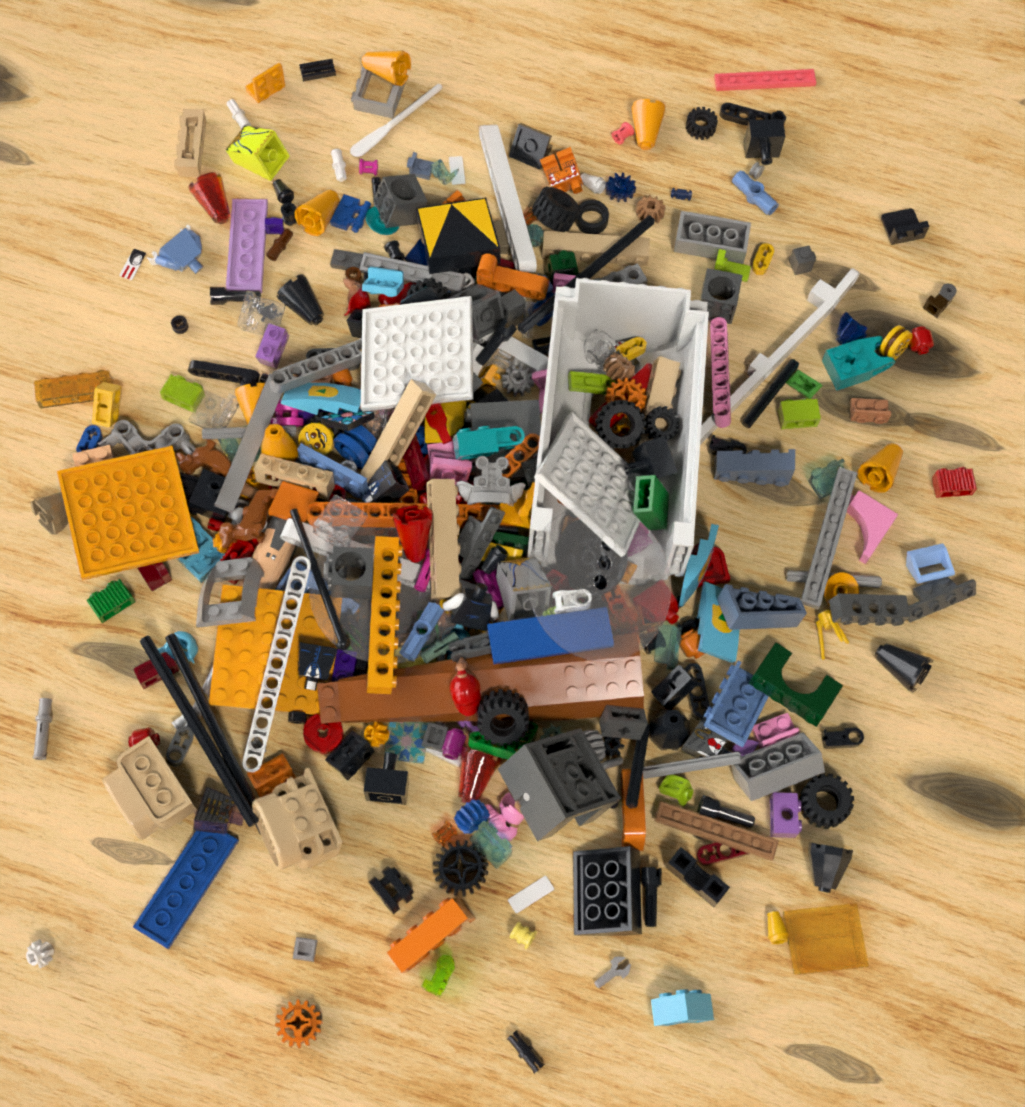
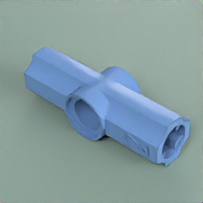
(755, 192)
(415, 640)

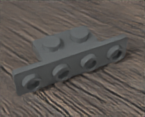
(475, 540)
(939, 595)

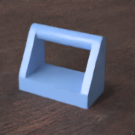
(927, 557)

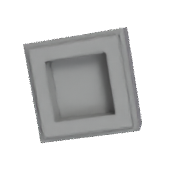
(305, 949)

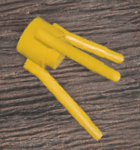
(826, 621)

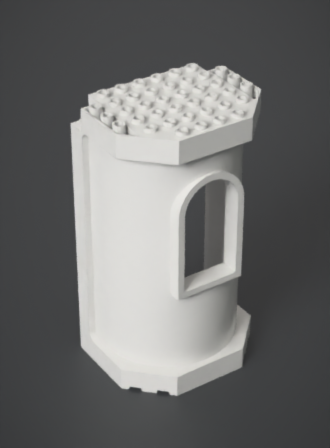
(673, 330)

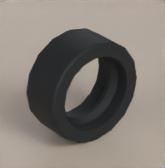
(589, 228)

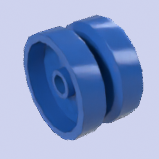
(355, 445)

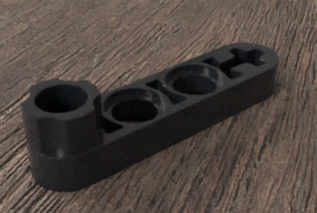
(752, 114)
(224, 372)

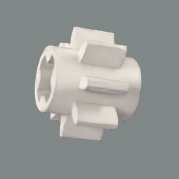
(39, 953)

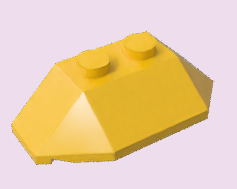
(455, 420)

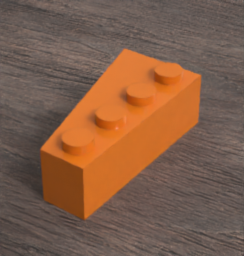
(429, 934)

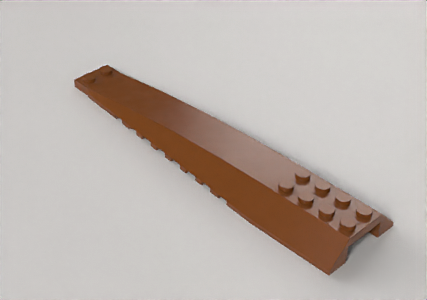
(552, 687)

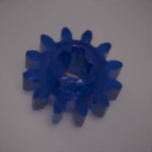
(620, 187)

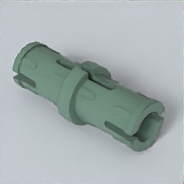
(429, 653)

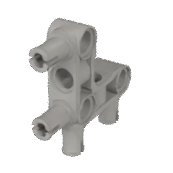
(135, 444)

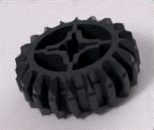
(458, 850)

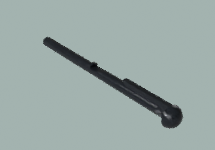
(343, 644)

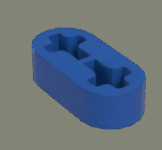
(87, 441)

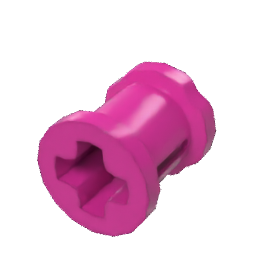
(374, 164)

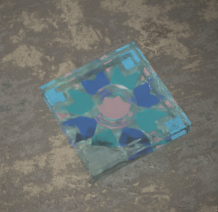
(406, 741)

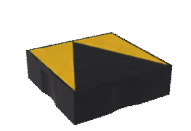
(457, 234)

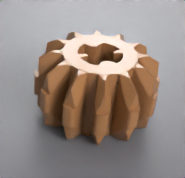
(652, 207)
(618, 367)

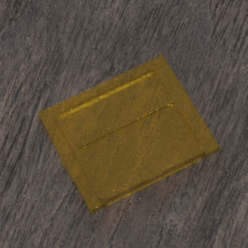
(825, 939)

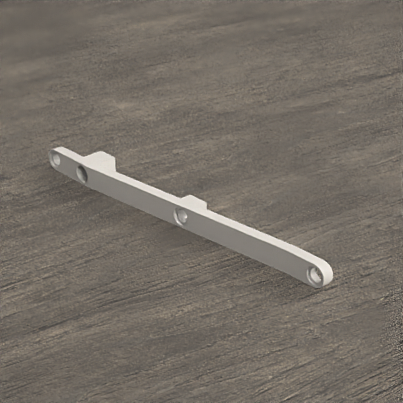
(821, 296)

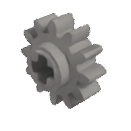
(517, 374)

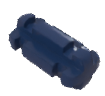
(681, 194)

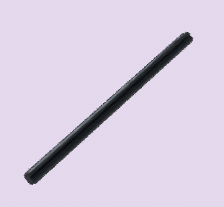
(589, 271)
(209, 716)
(199, 731)

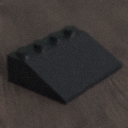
(607, 892)

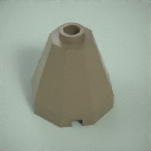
(51, 511)

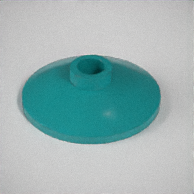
(376, 224)

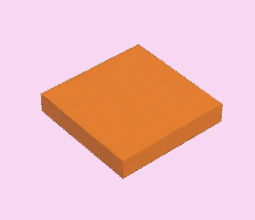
(292, 497)

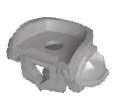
(491, 484)

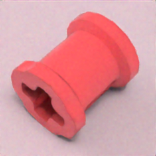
(622, 133)

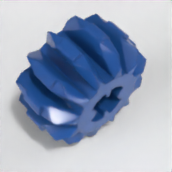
(471, 816)

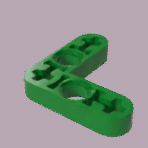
(477, 742)

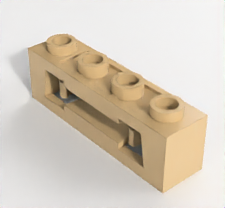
(185, 164)
(295, 474)

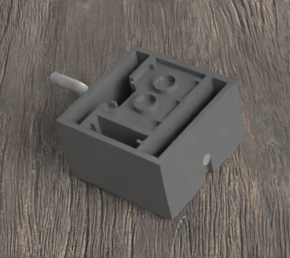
(559, 782)

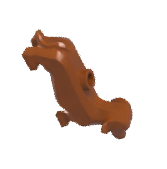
(208, 457)
(253, 520)

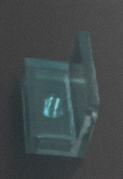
(668, 646)

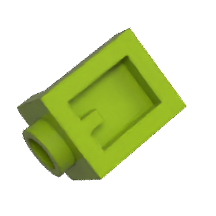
(677, 788)

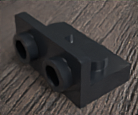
(350, 755)

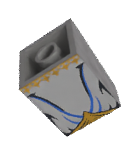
(514, 589)

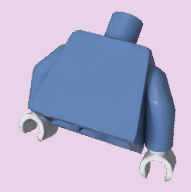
(180, 252)

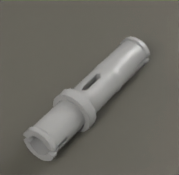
(42, 729)

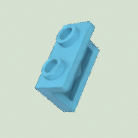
(384, 281)

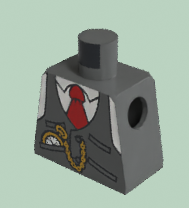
(704, 742)

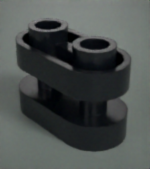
(391, 876)

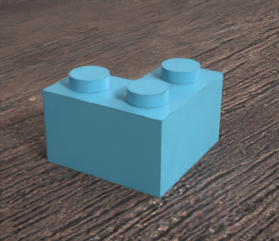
(682, 1008)

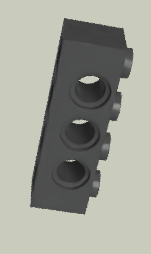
(869, 609)

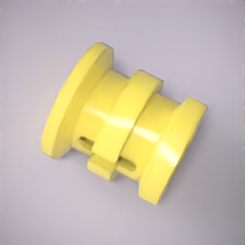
(523, 935)

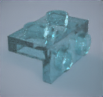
(823, 479)
(495, 848)

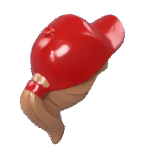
(356, 297)
(465, 689)

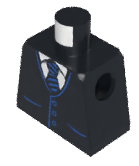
(387, 484)
(314, 663)

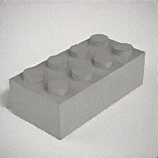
(706, 234)
(778, 766)

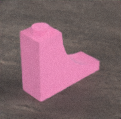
(872, 519)

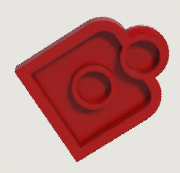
(717, 570)

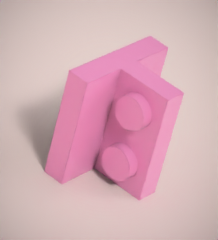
(447, 467)

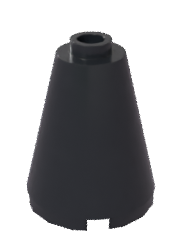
(301, 300)
(904, 665)

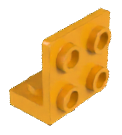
(267, 83)
(521, 512)

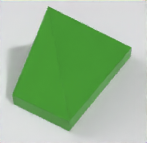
(804, 384)

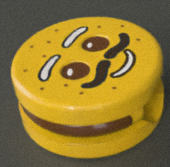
(895, 342)
(317, 437)

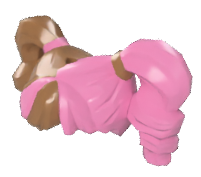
(509, 812)

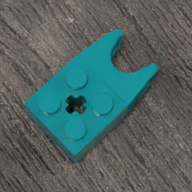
(855, 362)
(485, 441)

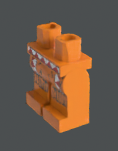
(570, 175)

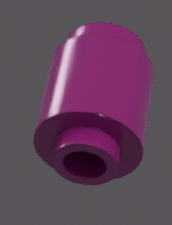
(453, 744)

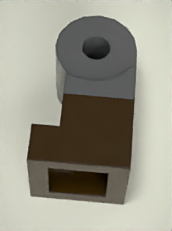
(938, 304)

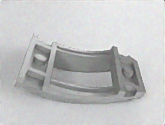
(236, 611)

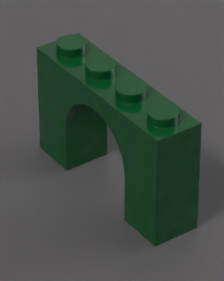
(809, 706)

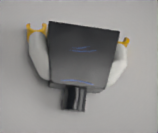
(471, 608)

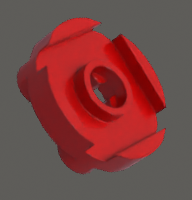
(325, 744)

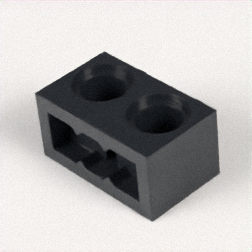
(674, 687)

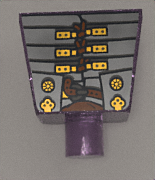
(216, 813)

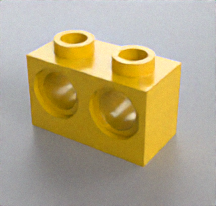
(106, 404)

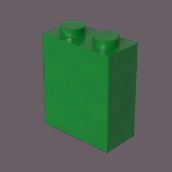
(651, 502)

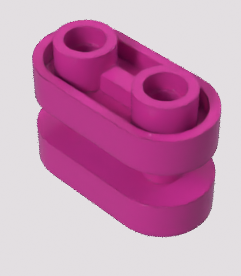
(293, 420)

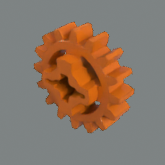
(632, 391)
(298, 1033)

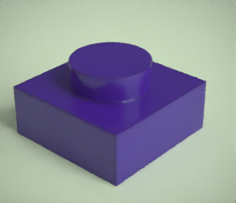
(274, 225)

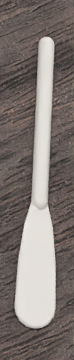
(373, 138)

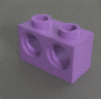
(272, 346)

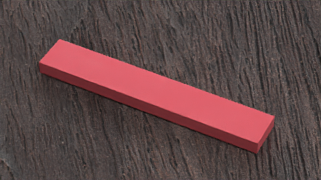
(765, 80)

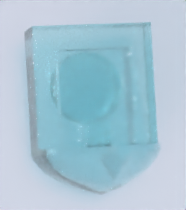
(441, 172)

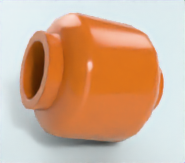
(689, 644)

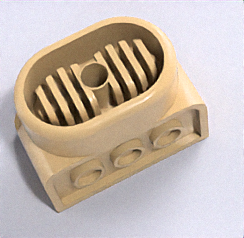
(147, 790)
(297, 824)

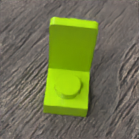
(732, 267)

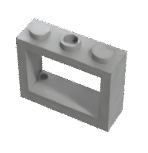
(374, 107)

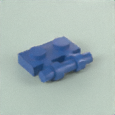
(346, 211)

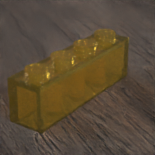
(69, 389)

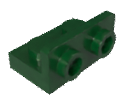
(513, 540)

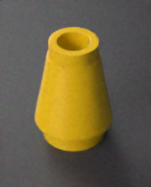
(776, 929)

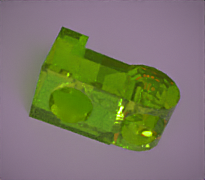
(441, 977)

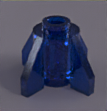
(849, 330)

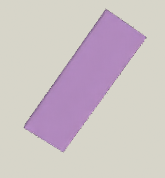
(247, 245)

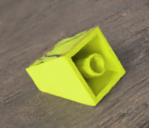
(258, 151)

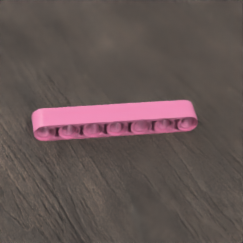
(720, 372)

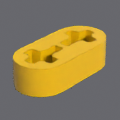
(760, 258)
(632, 350)

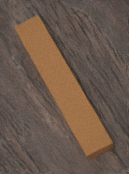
(716, 831)

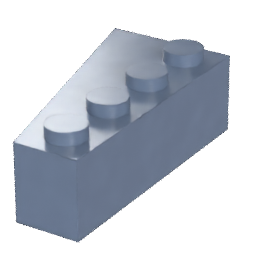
(755, 467)
(759, 610)

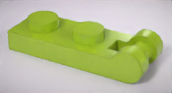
(589, 382)

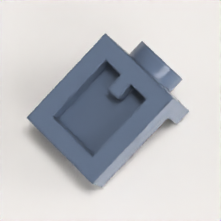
(419, 167)

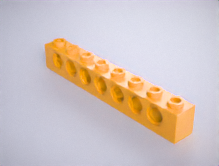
(377, 682)

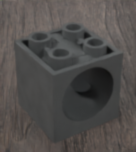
(398, 200)
(724, 285)
(486, 309)
(353, 556)

